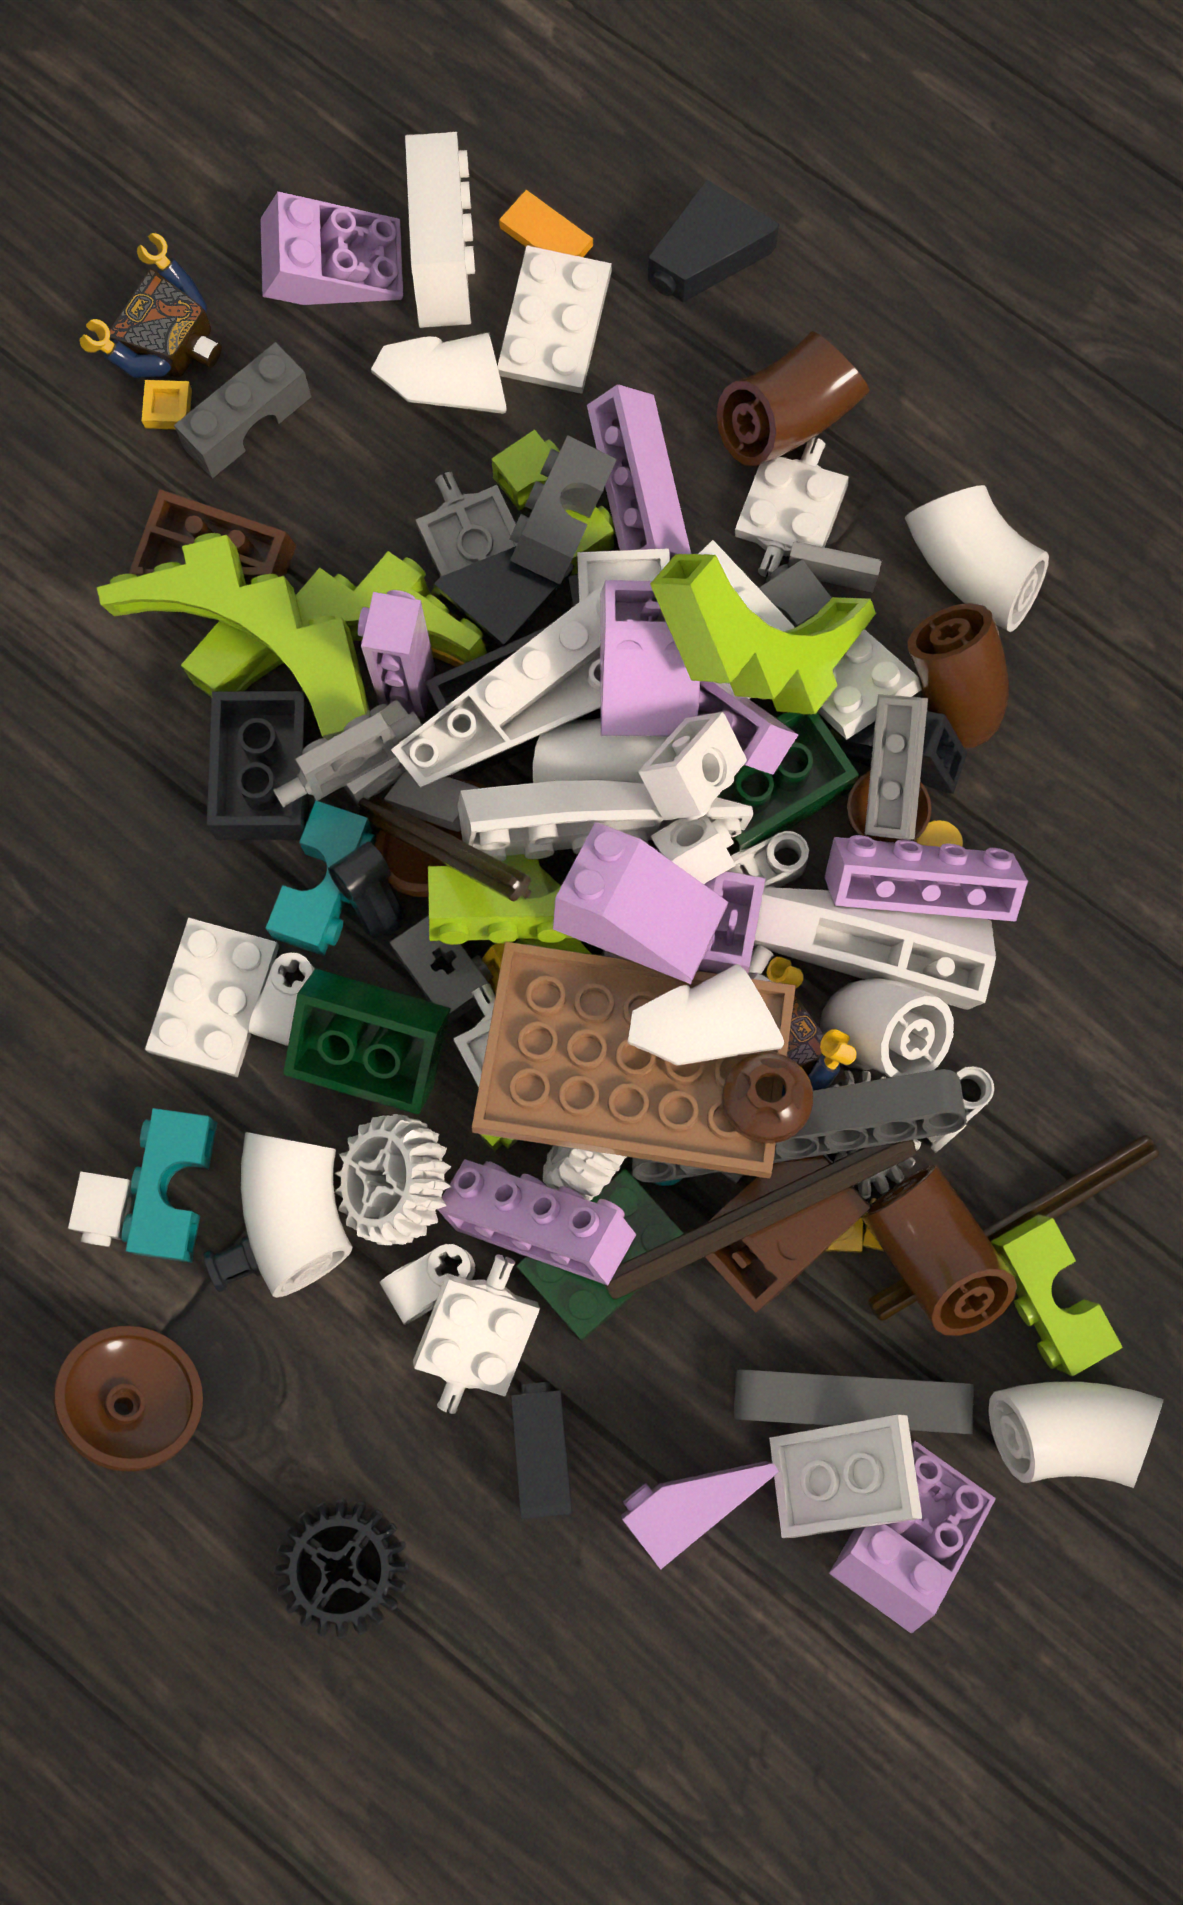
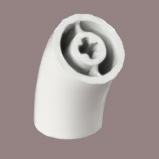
(979, 554)
(581, 753)
(890, 1026)
(291, 1211)
(1073, 1430)

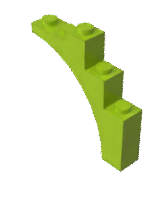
(267, 609)
(733, 645)
(234, 660)

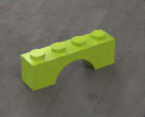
(469, 911)

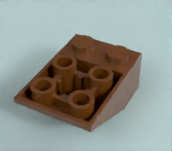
(775, 1256)

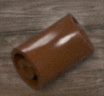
(788, 401)
(962, 670)
(941, 1253)

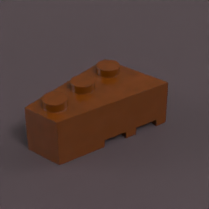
(179, 521)

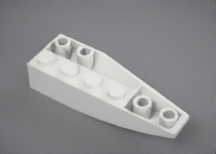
(523, 697)
(560, 815)
(928, 951)

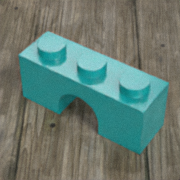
(312, 916)
(170, 1144)

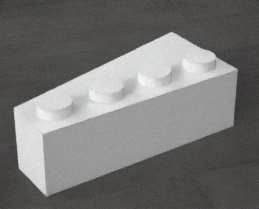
(439, 228)

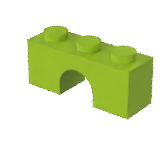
(518, 470)
(1070, 1336)

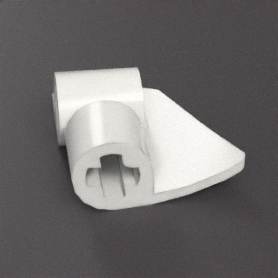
(444, 373)
(706, 1021)

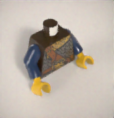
(160, 325)
(807, 1045)

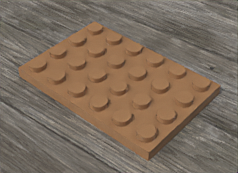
(569, 1079)

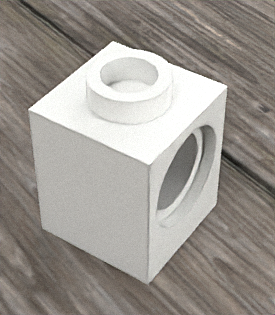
(696, 847)
(101, 1208)

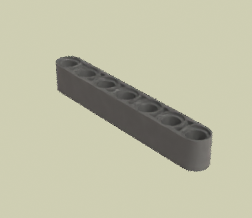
(856, 1119)

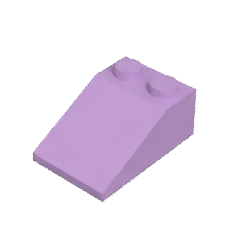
(637, 904)
(685, 1509)

